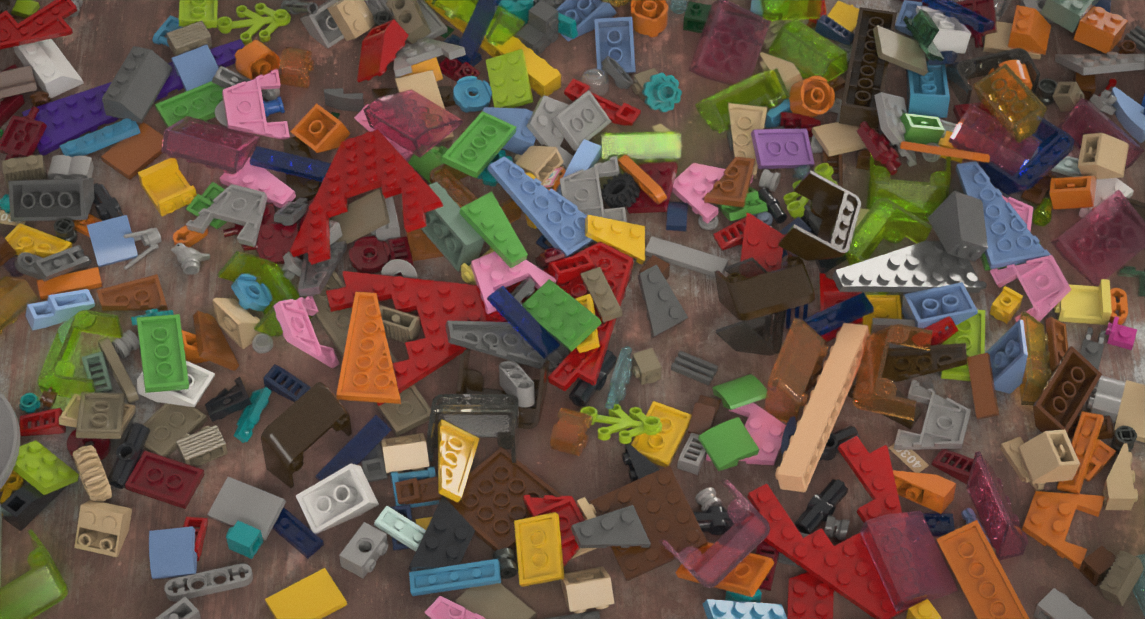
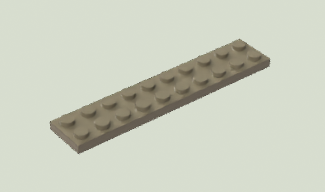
(400, 417)

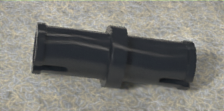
(773, 205)

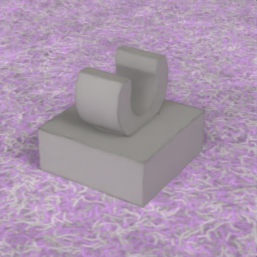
(1104, 103)
(292, 266)

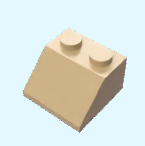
(352, 17)
(235, 321)
(405, 453)
(587, 589)

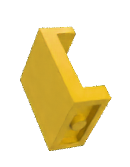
(166, 186)

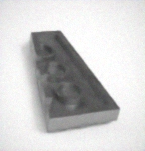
(315, 276)

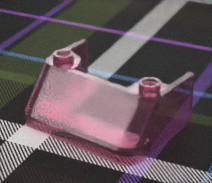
(730, 548)

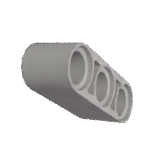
(516, 383)

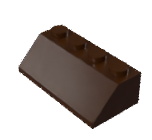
(1065, 392)

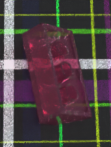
(1088, 119)

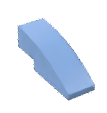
(1129, 114)
(584, 158)
(58, 308)

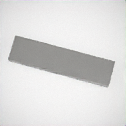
(685, 256)

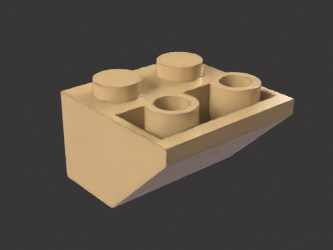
(1102, 156)
(1049, 457)
(102, 527)

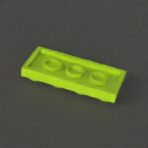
(973, 334)

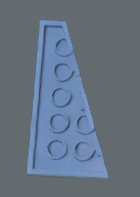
(547, 209)
(1005, 230)

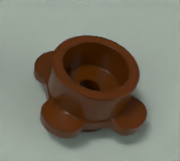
(1127, 47)
(40, 98)
(48, 398)

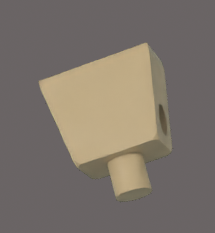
(539, 161)

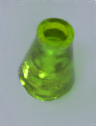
(1043, 213)

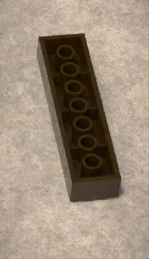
(865, 70)

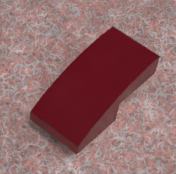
(456, 70)
(798, 121)
(549, 255)

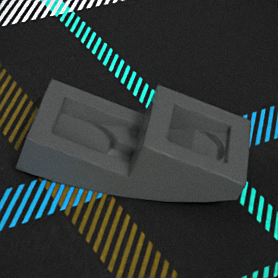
(347, 102)
(374, 466)

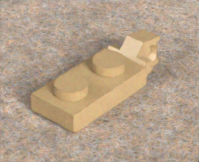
(1010, 450)

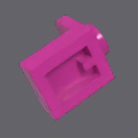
(1120, 335)

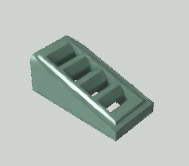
(94, 359)

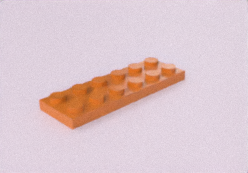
(980, 574)

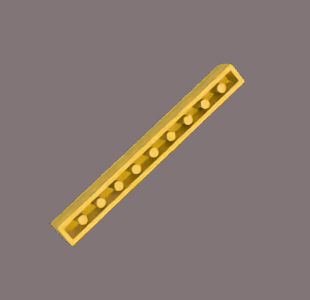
(542, 76)

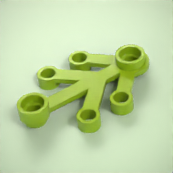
(276, 18)
(796, 207)
(650, 425)

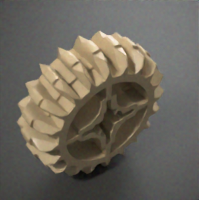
(92, 473)

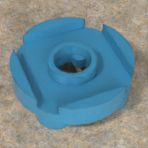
(472, 103)
(251, 293)

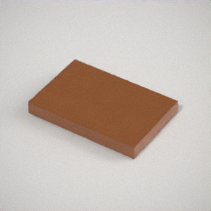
(135, 152)

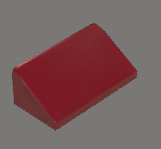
(9, 106)

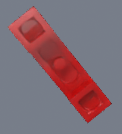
(618, 114)

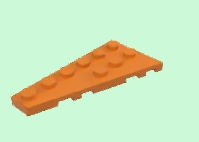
(367, 362)

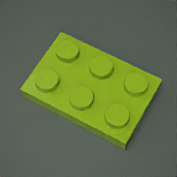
(198, 10)
(509, 80)
(43, 468)

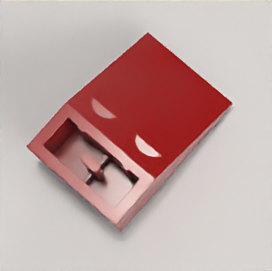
(380, 49)

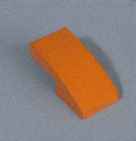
(1100, 458)

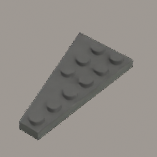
(500, 341)

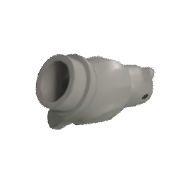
(189, 258)

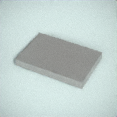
(581, 120)
(248, 505)

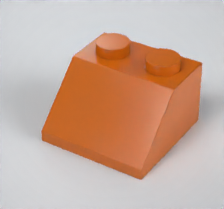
(1029, 30)
(320, 130)

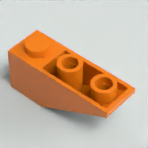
(925, 489)

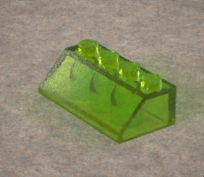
(809, 51)
(641, 145)

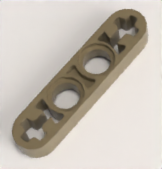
(118, 370)

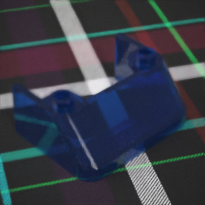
(1053, 149)

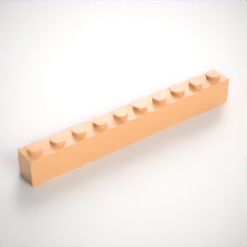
(822, 409)

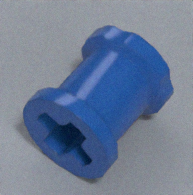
(273, 106)

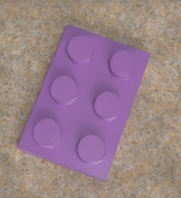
(782, 148)

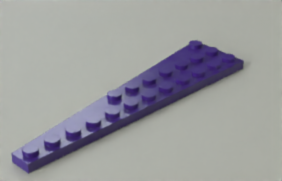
(85, 110)

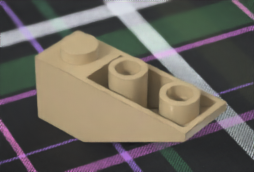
(787, 70)
(1119, 486)

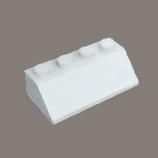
(49, 67)

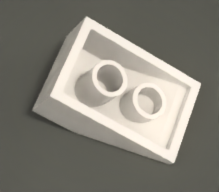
(951, 34)
(198, 382)
(337, 498)

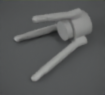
(149, 237)

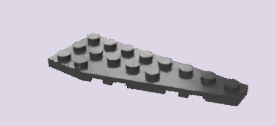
(908, 270)

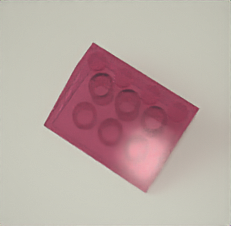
(729, 43)
(411, 120)
(985, 135)
(209, 144)
(1103, 238)
(995, 510)
(907, 558)

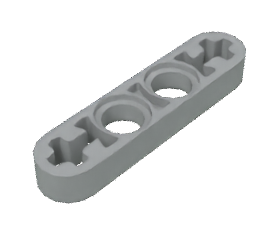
(208, 579)

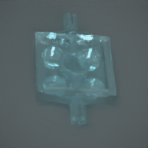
(619, 378)

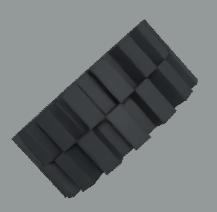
(620, 191)

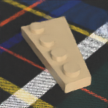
(743, 121)

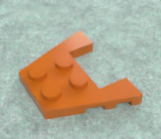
(1051, 518)

